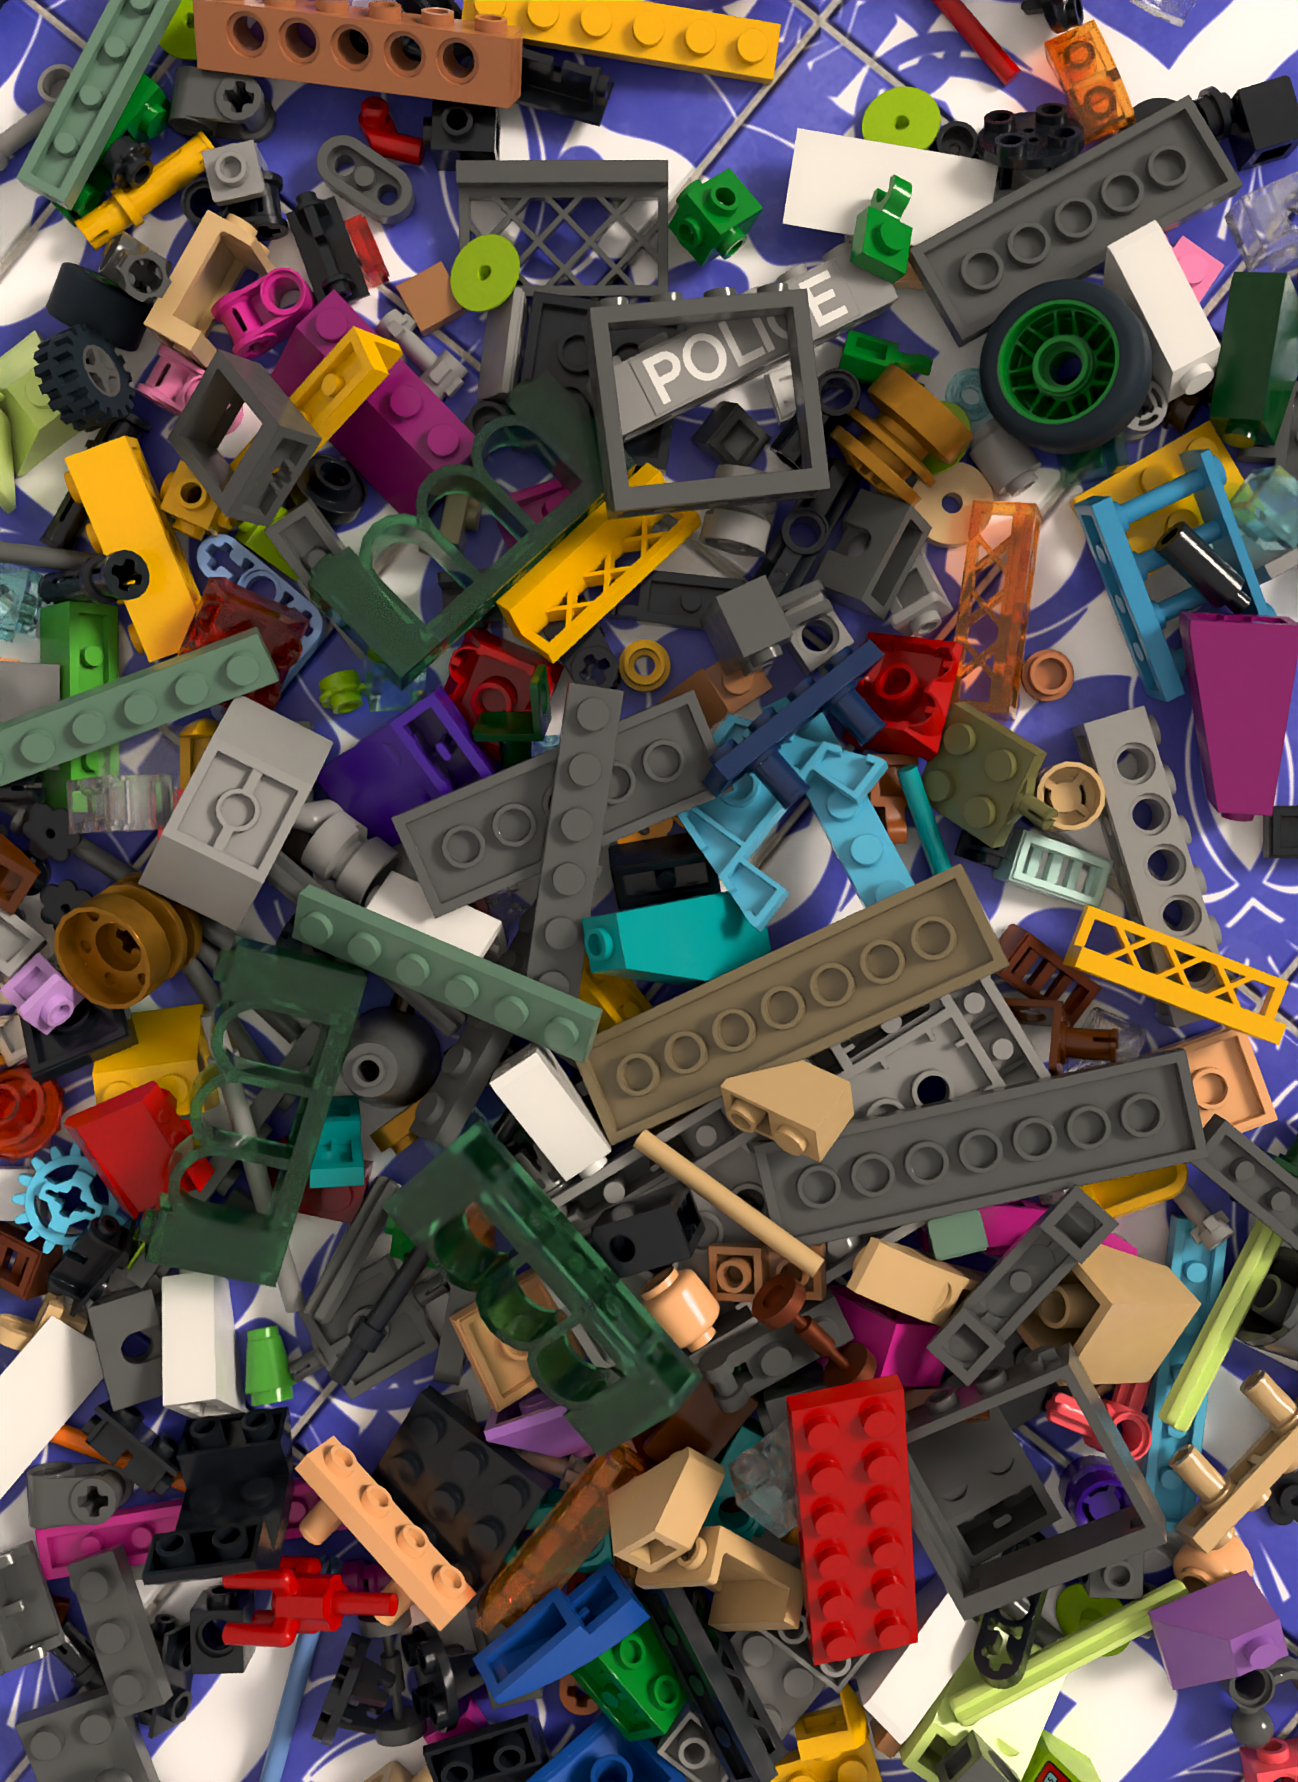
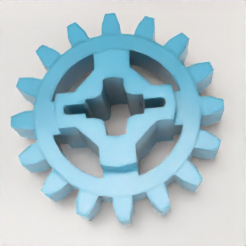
(47, 1190)

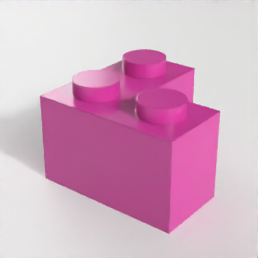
(892, 1338)

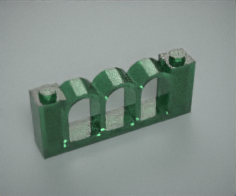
(349, 591)
(229, 1239)
(602, 1403)

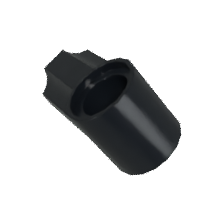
(787, 443)

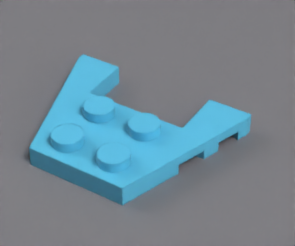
(739, 821)

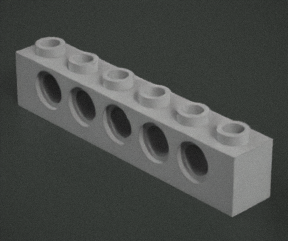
(1131, 847)

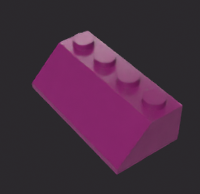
(397, 430)

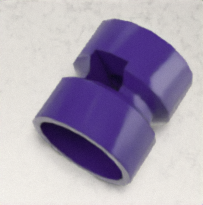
(1091, 1489)

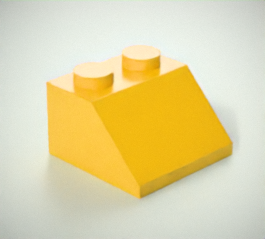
(168, 1050)

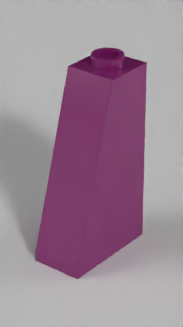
(1240, 701)

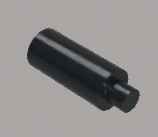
(1202, 568)

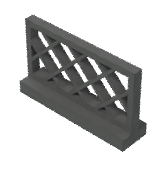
(576, 183)

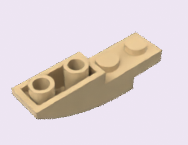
(911, 1280)

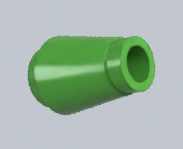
(267, 1367)

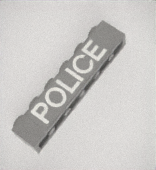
(721, 355)

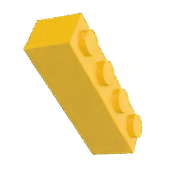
(126, 515)

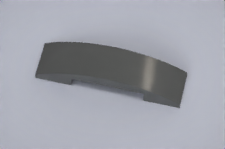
(1020, 1283)

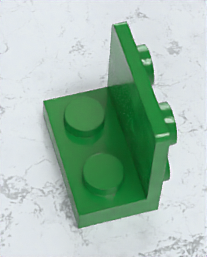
(634, 1685)

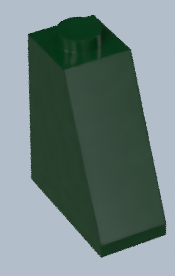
(1256, 359)

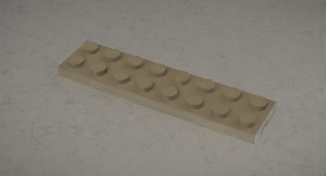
(792, 1003)

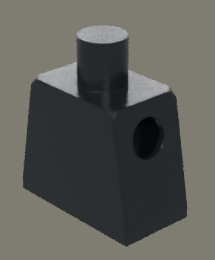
(648, 1231)

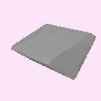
(503, 348)

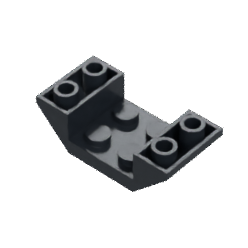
(233, 1501)
(493, 1753)

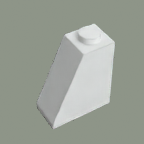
(1153, 285)
(464, 927)
(551, 1111)
(200, 1347)
(905, 1681)

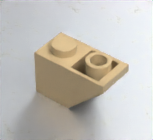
(792, 1105)
(663, 1509)

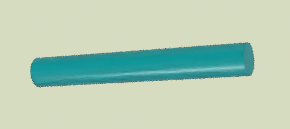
(923, 818)

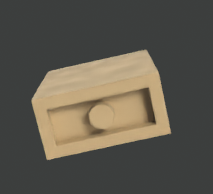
(203, 275)
(748, 1583)

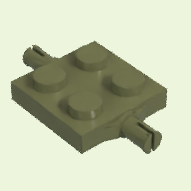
(985, 776)

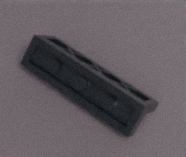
(709, 1684)

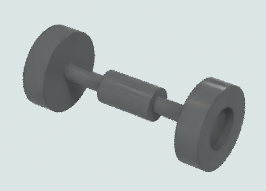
(401, 1723)

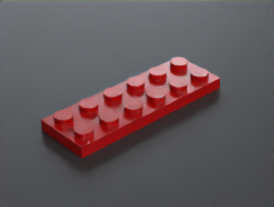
(854, 1517)

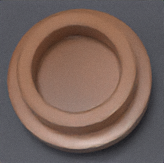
(1047, 675)

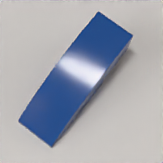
(561, 1635)

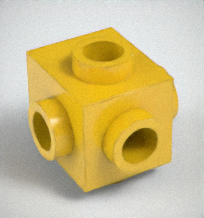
(191, 517)

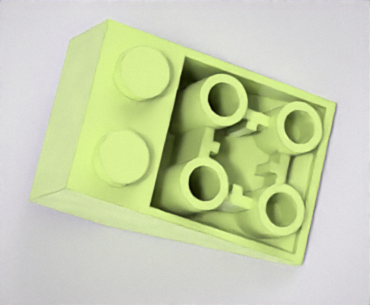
(1009, 1731)

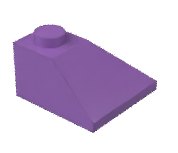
(536, 1426)
(1217, 1633)

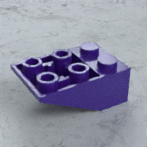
(406, 763)

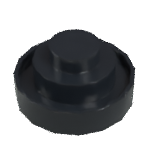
(333, 487)

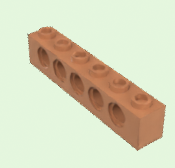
(229, 47)

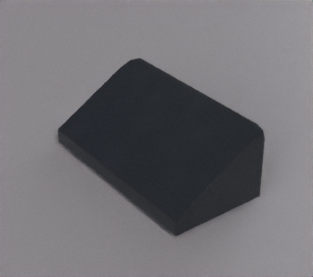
(660, 871)

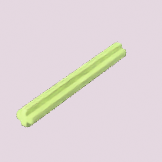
(1220, 1328)
(1067, 1654)

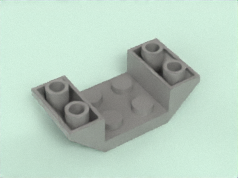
(236, 812)
(785, 1682)

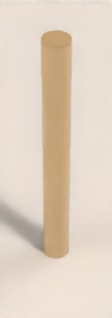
(729, 1203)

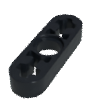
(990, 1640)

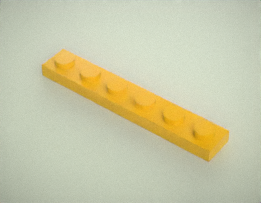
(644, 34)

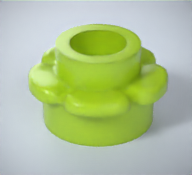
(342, 691)

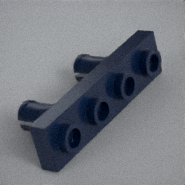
(770, 730)

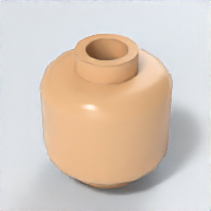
(681, 1306)
(1200, 1569)

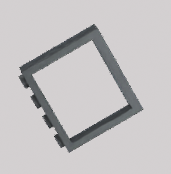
(712, 493)
(1057, 1557)

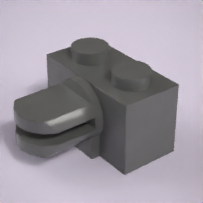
(751, 624)

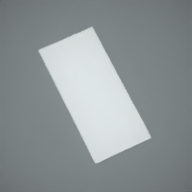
(838, 174)
(42, 1393)

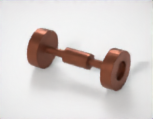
(780, 1303)

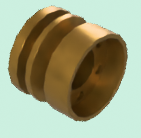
(901, 435)
(125, 943)

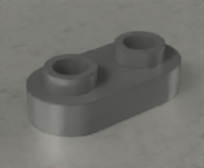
(368, 181)

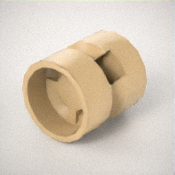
(1074, 792)

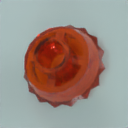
(27, 1113)

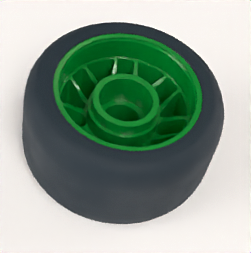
(1040, 334)

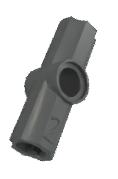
(135, 268)

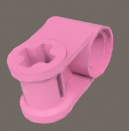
(174, 382)

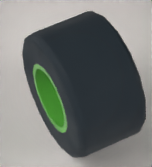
(92, 299)

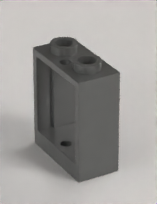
(282, 441)

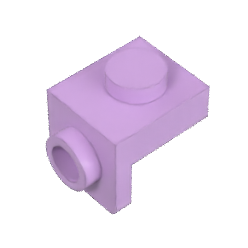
(42, 994)

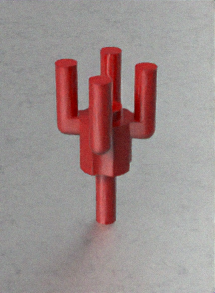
(300, 1603)

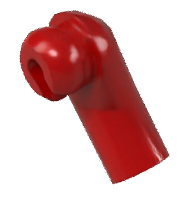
(383, 135)

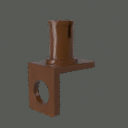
(1065, 1040)

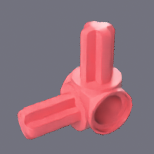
(1123, 1407)

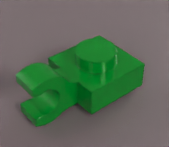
(879, 237)
(869, 356)

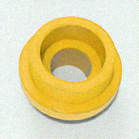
(647, 649)

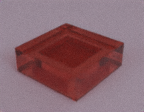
(367, 250)

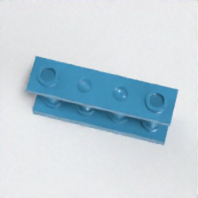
(1125, 570)

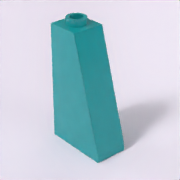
(674, 941)

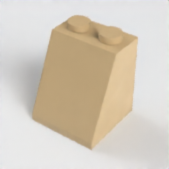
(1115, 1314)

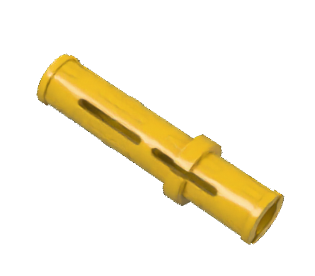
(131, 204)

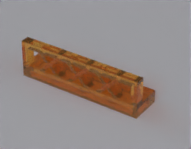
(1015, 604)
(560, 1540)

